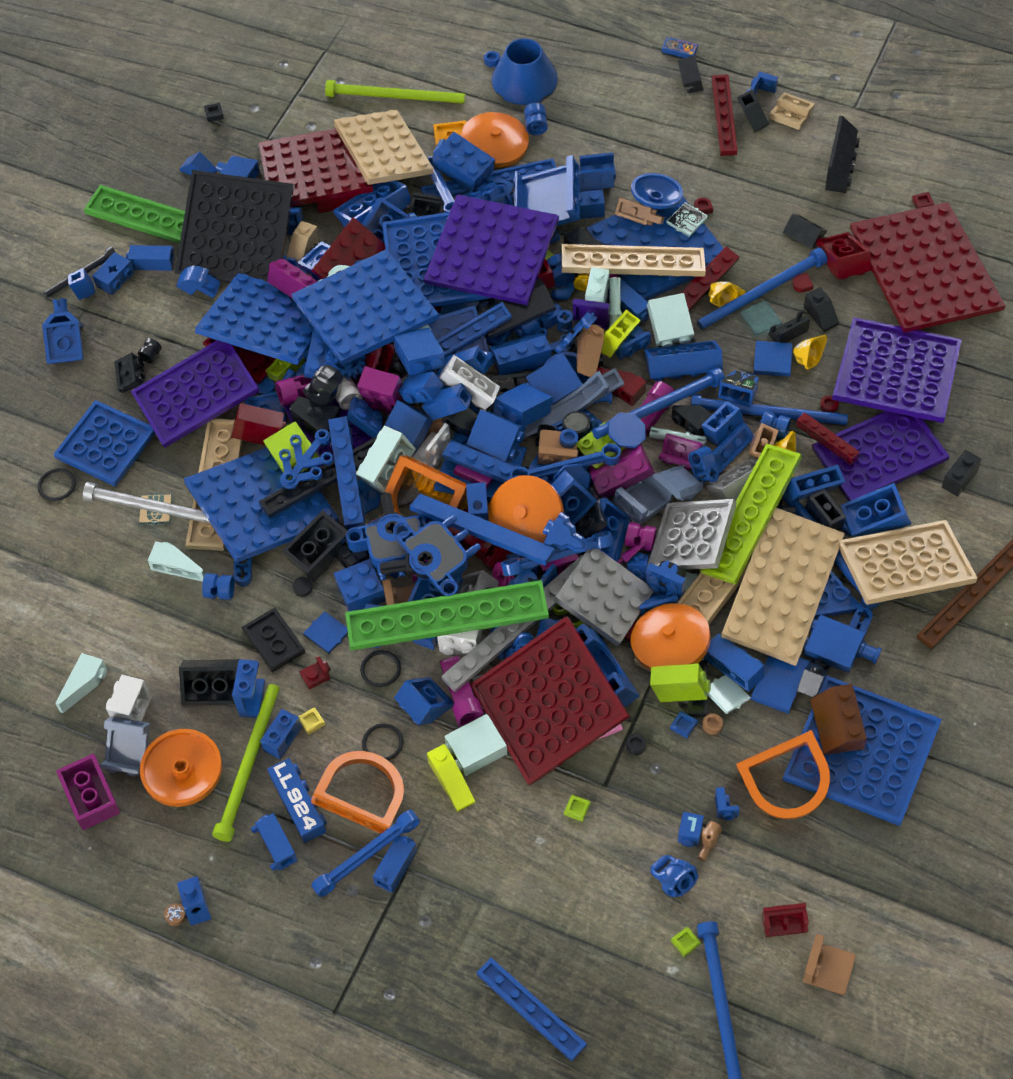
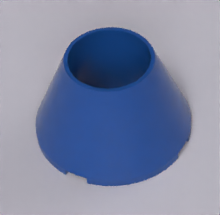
(524, 73)

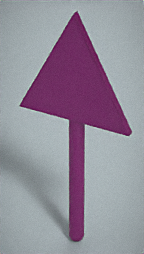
(631, 552)

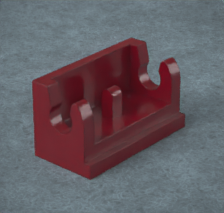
(785, 920)

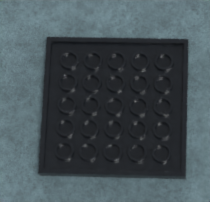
(234, 225)

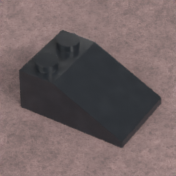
(316, 546)

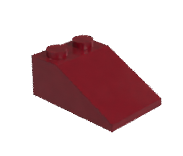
(845, 255)

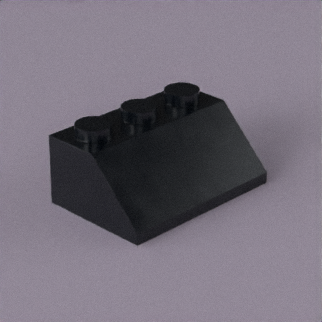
(207, 681)

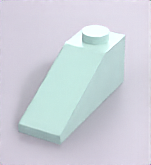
(172, 561)
(82, 680)

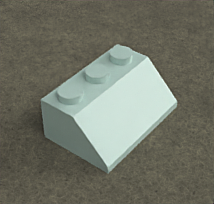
(383, 457)

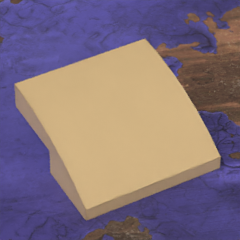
(791, 111)

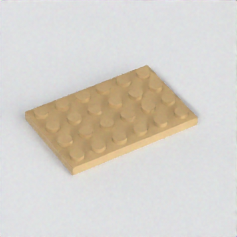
(383, 147)
(906, 562)

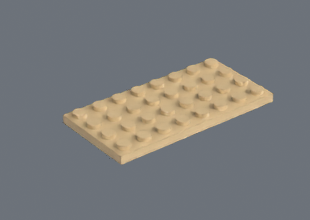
(783, 586)

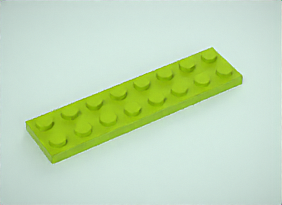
(754, 510)

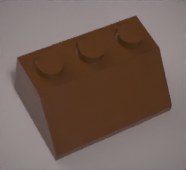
(838, 720)

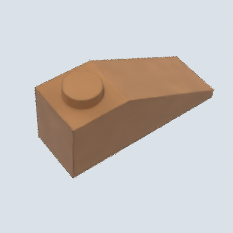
(589, 349)

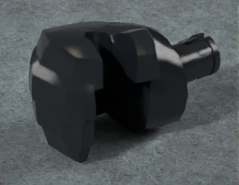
(324, 386)

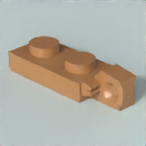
(637, 212)

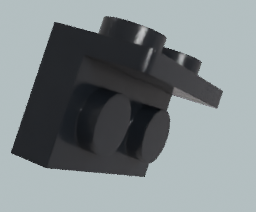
(129, 372)

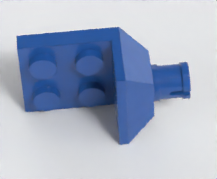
(62, 335)

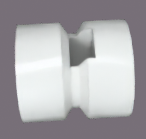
(347, 392)

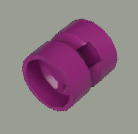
(637, 534)

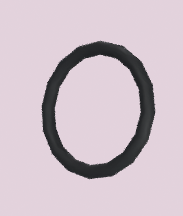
(53, 471)
(385, 683)
(386, 726)

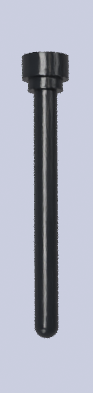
(108, 252)

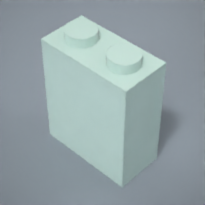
(598, 285)
(670, 320)
(475, 745)

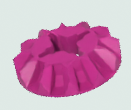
(497, 574)

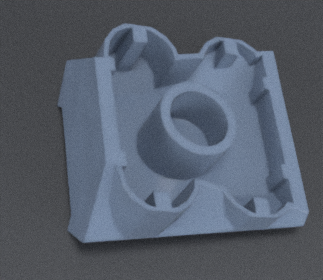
(679, 482)

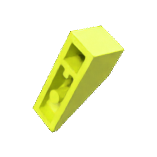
(618, 333)
(450, 777)

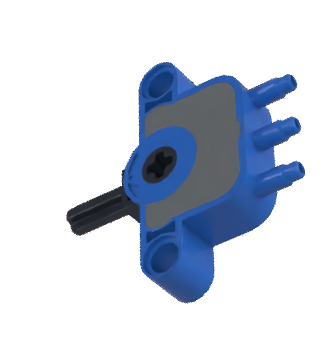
(379, 537)

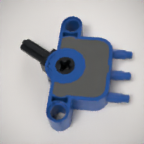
(438, 546)

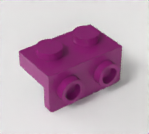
(677, 449)

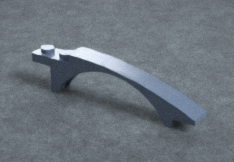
(580, 399)

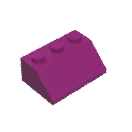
(288, 277)
(631, 469)

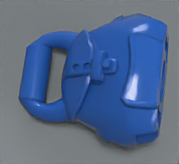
(676, 877)

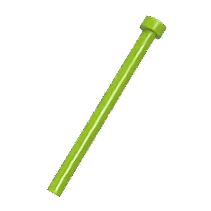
(332, 89)
(224, 830)

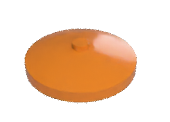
(498, 136)
(525, 506)
(670, 636)
(181, 767)

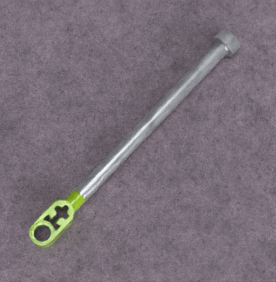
(92, 492)

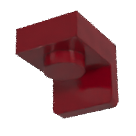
(316, 673)

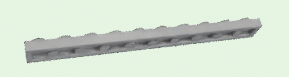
(499, 639)

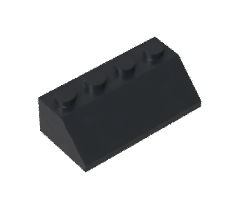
(841, 156)
(539, 305)

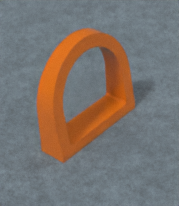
(406, 462)
(805, 739)
(350, 811)

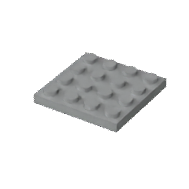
(693, 533)
(603, 595)

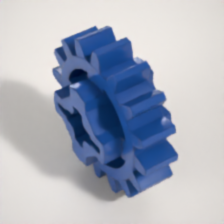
(346, 370)

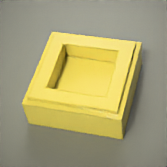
(311, 721)

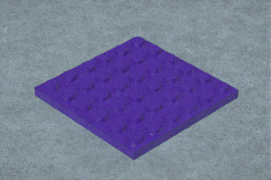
(491, 249)
(897, 370)

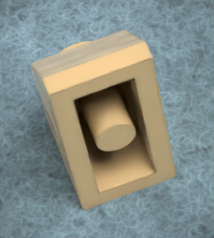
(302, 240)

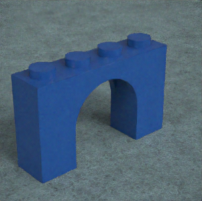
(455, 398)
(609, 665)

